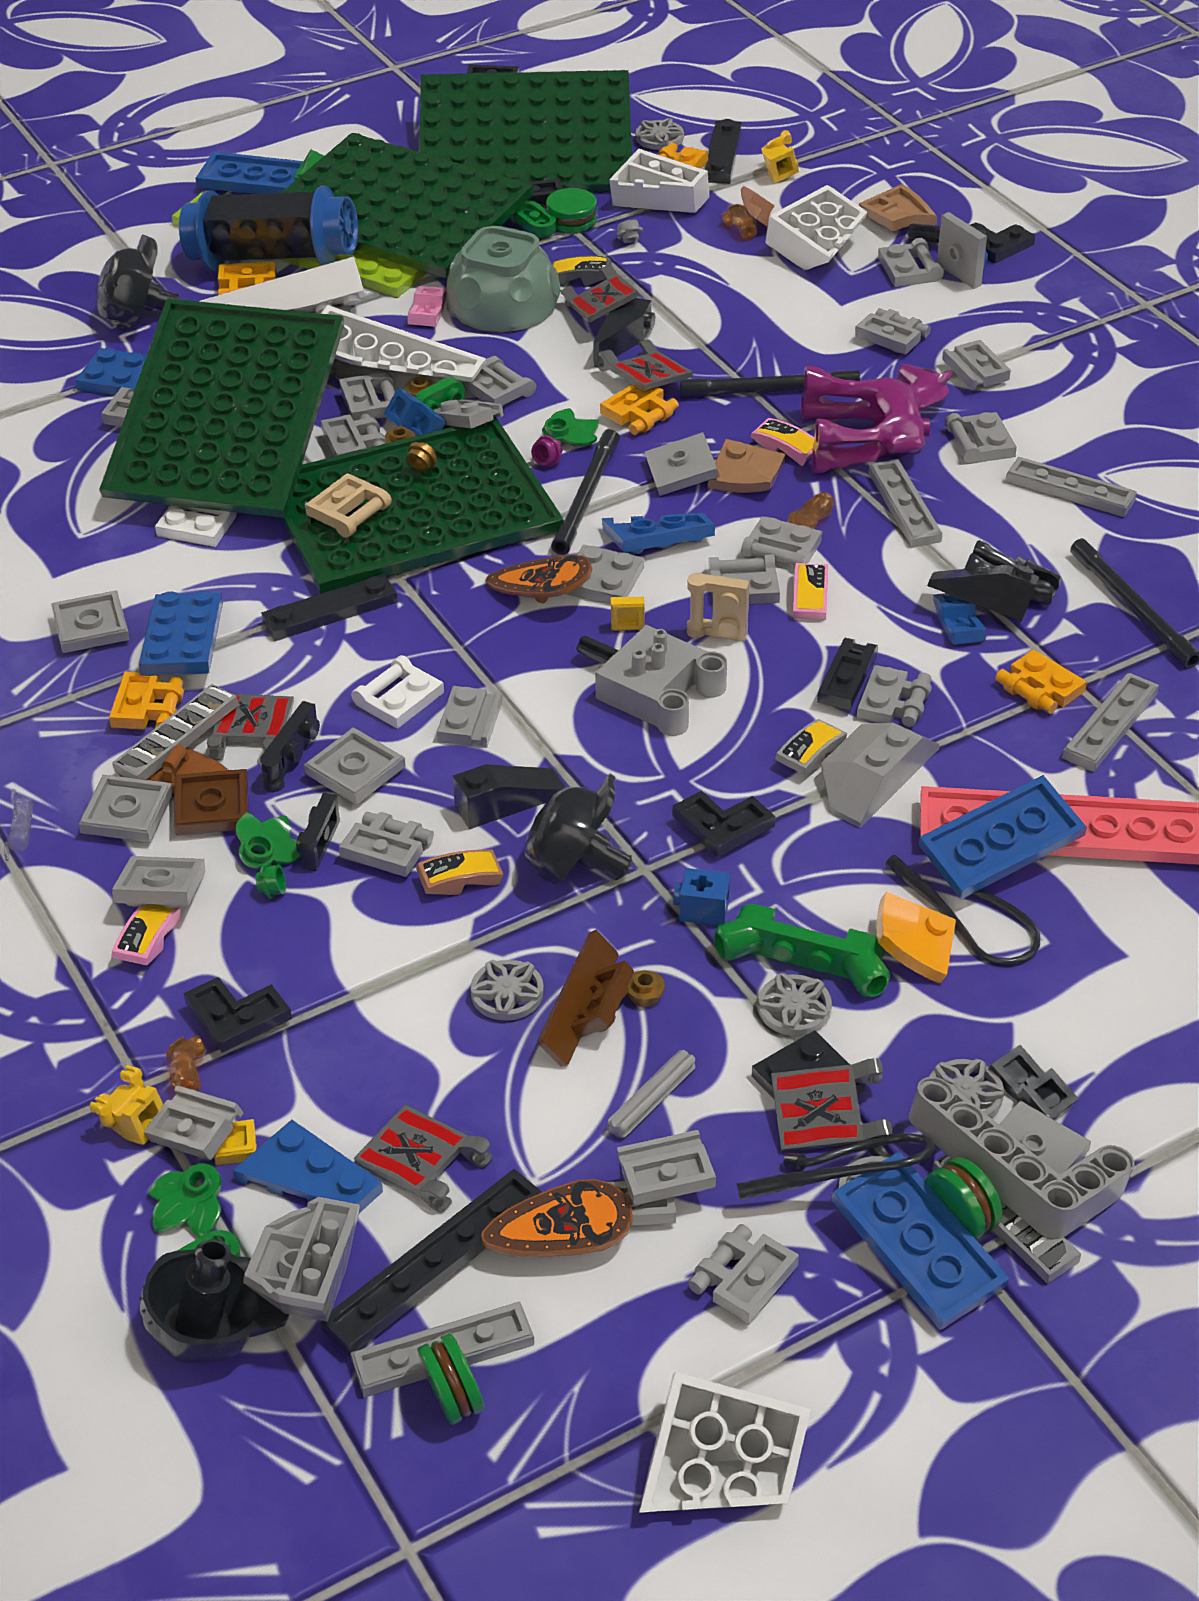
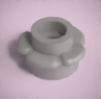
(629, 231)

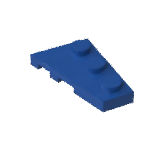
(647, 533)
(308, 1168)

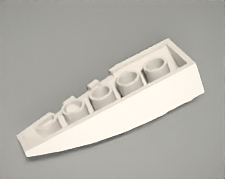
(302, 291)
(401, 352)

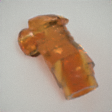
(744, 222)
(813, 510)
(183, 1066)

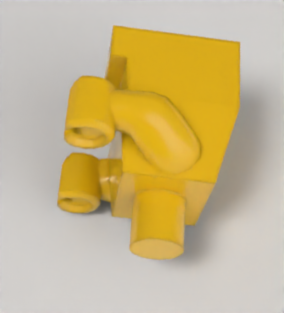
(779, 159)
(129, 1106)

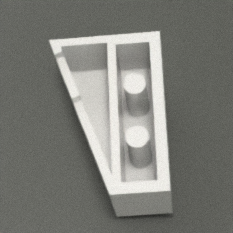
(659, 184)

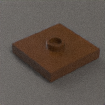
(209, 801)

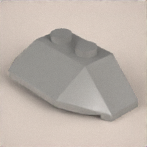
(872, 768)
(304, 1258)

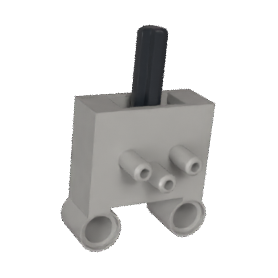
(652, 676)

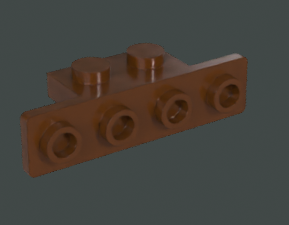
(587, 998)

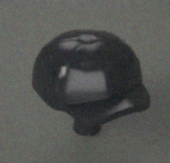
(127, 285)
(569, 833)
(201, 1306)

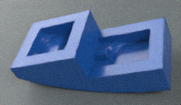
(413, 414)
(959, 619)

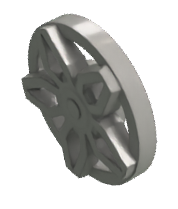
(658, 133)
(507, 989)
(794, 1004)
(972, 1087)

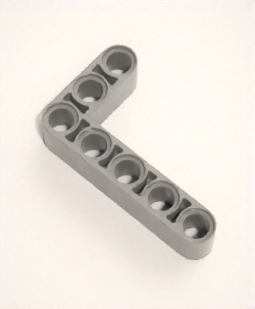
(1022, 1180)

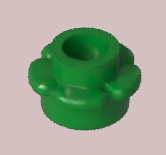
(271, 880)

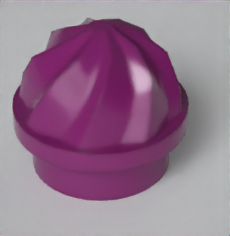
(546, 451)

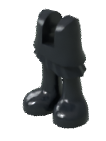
(987, 556)

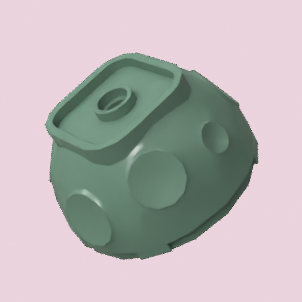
(502, 281)

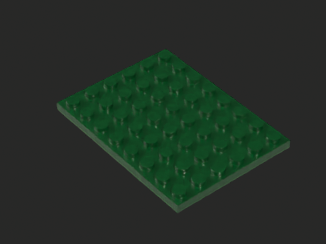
(530, 124)
(413, 203)
(224, 408)
(466, 504)

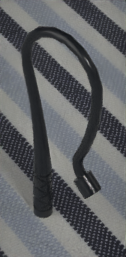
(923, 888)
(799, 1162)

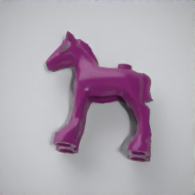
(887, 401)

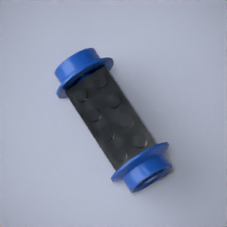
(268, 227)

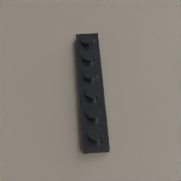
(423, 1266)

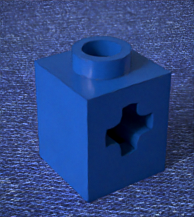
(703, 896)

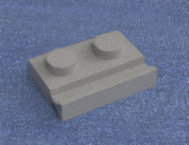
(976, 364)
(468, 412)
(469, 716)
(193, 1122)
(666, 1167)

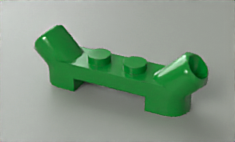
(758, 933)

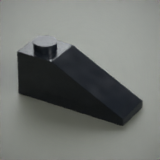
(624, 328)
(993, 587)
(501, 791)

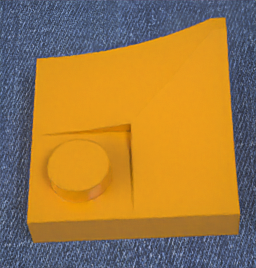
(915, 936)

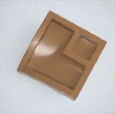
(898, 209)
(746, 468)

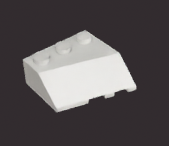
(814, 227)
(722, 1448)

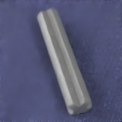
(651, 1094)

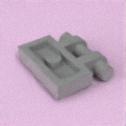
(892, 330)
(345, 434)
(883, 696)
(386, 843)
(752, 1280)

